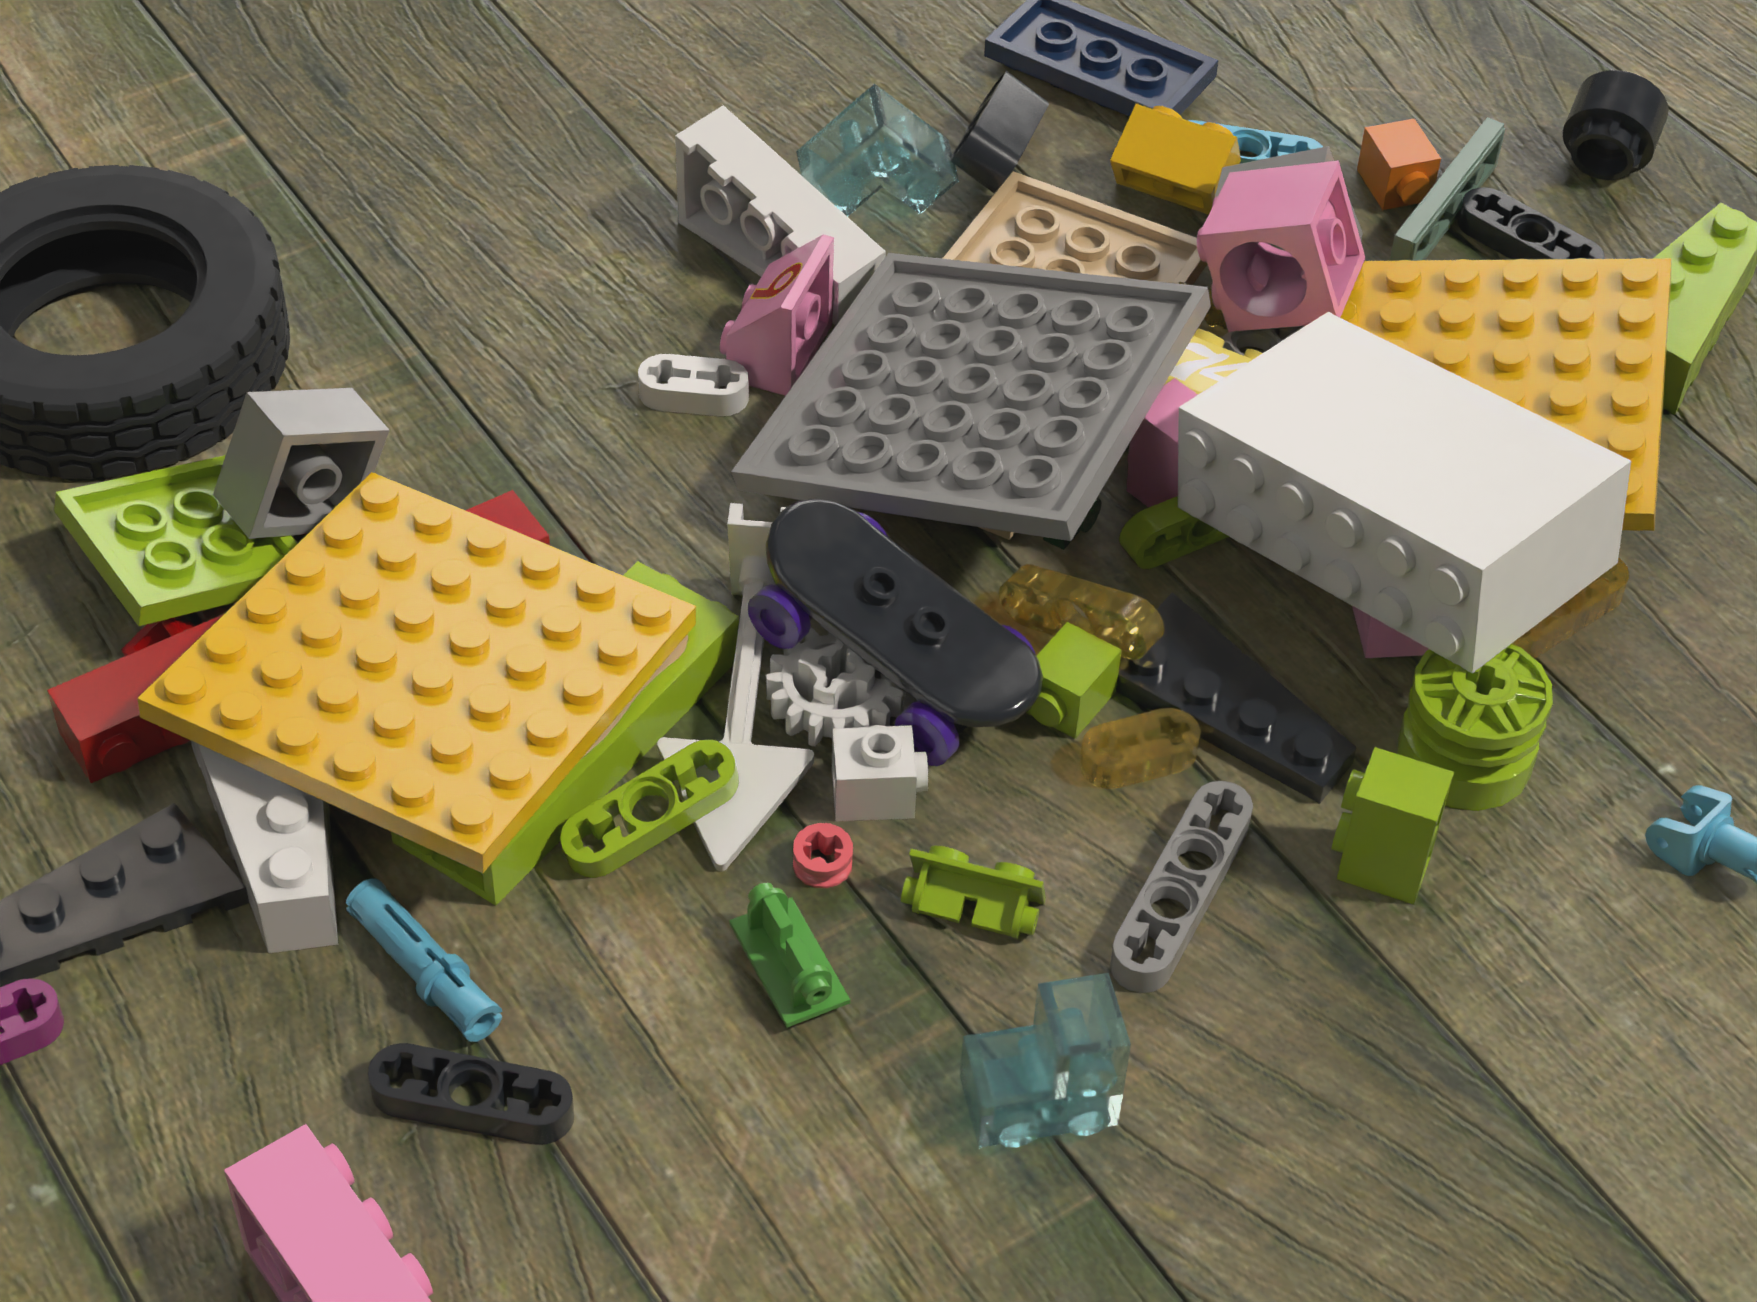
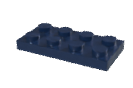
(1099, 57)

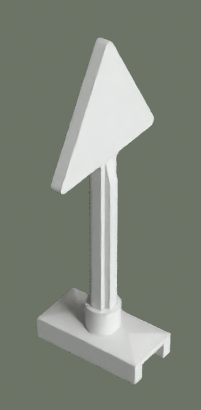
(764, 771)

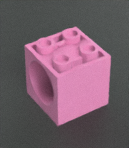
(1299, 211)

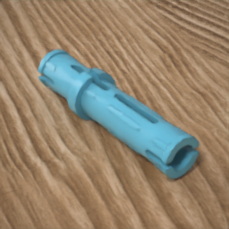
(439, 976)

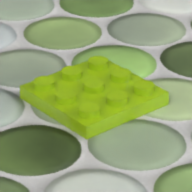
(167, 541)

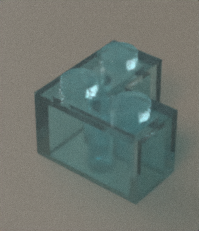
(875, 147)
(1050, 1075)

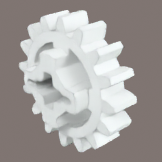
(827, 688)

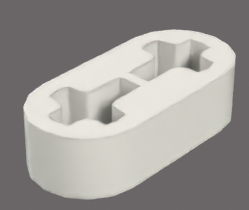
(693, 385)

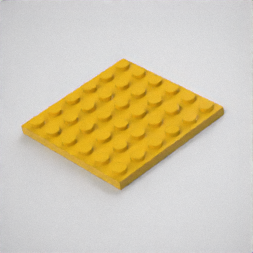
(1548, 334)
(421, 669)

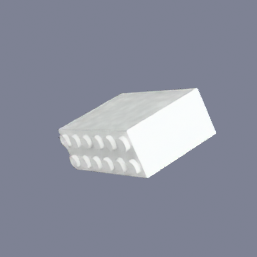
(1402, 488)

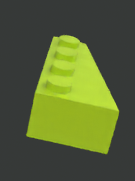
(1708, 278)

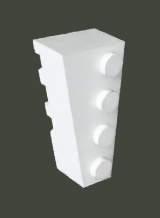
(760, 207)
(280, 851)

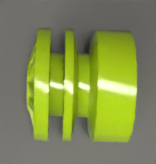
(1478, 724)

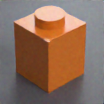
(1398, 163)

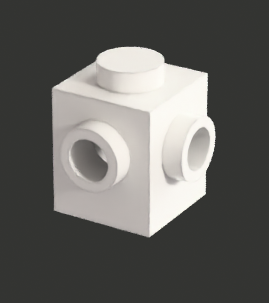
(876, 773)

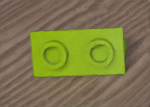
(1000, 892)

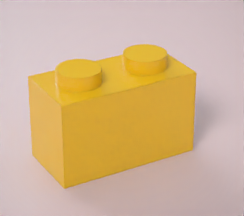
(1173, 157)

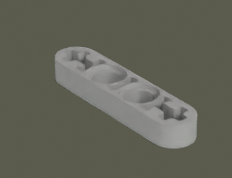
(1188, 886)

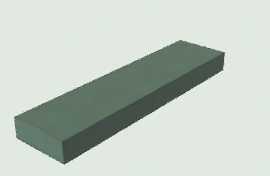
(1444, 200)

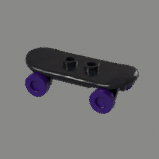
(897, 619)

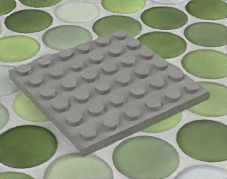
(976, 394)

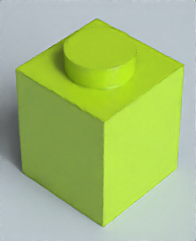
(1077, 679)

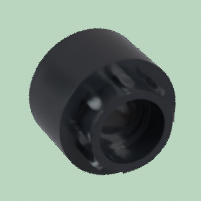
(1615, 124)

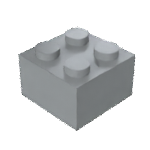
(297, 458)

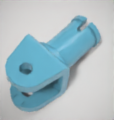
(1710, 840)

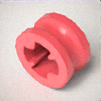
(827, 839)

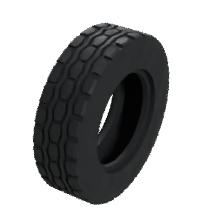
(167, 393)

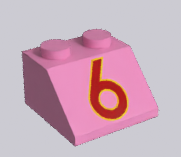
(784, 317)

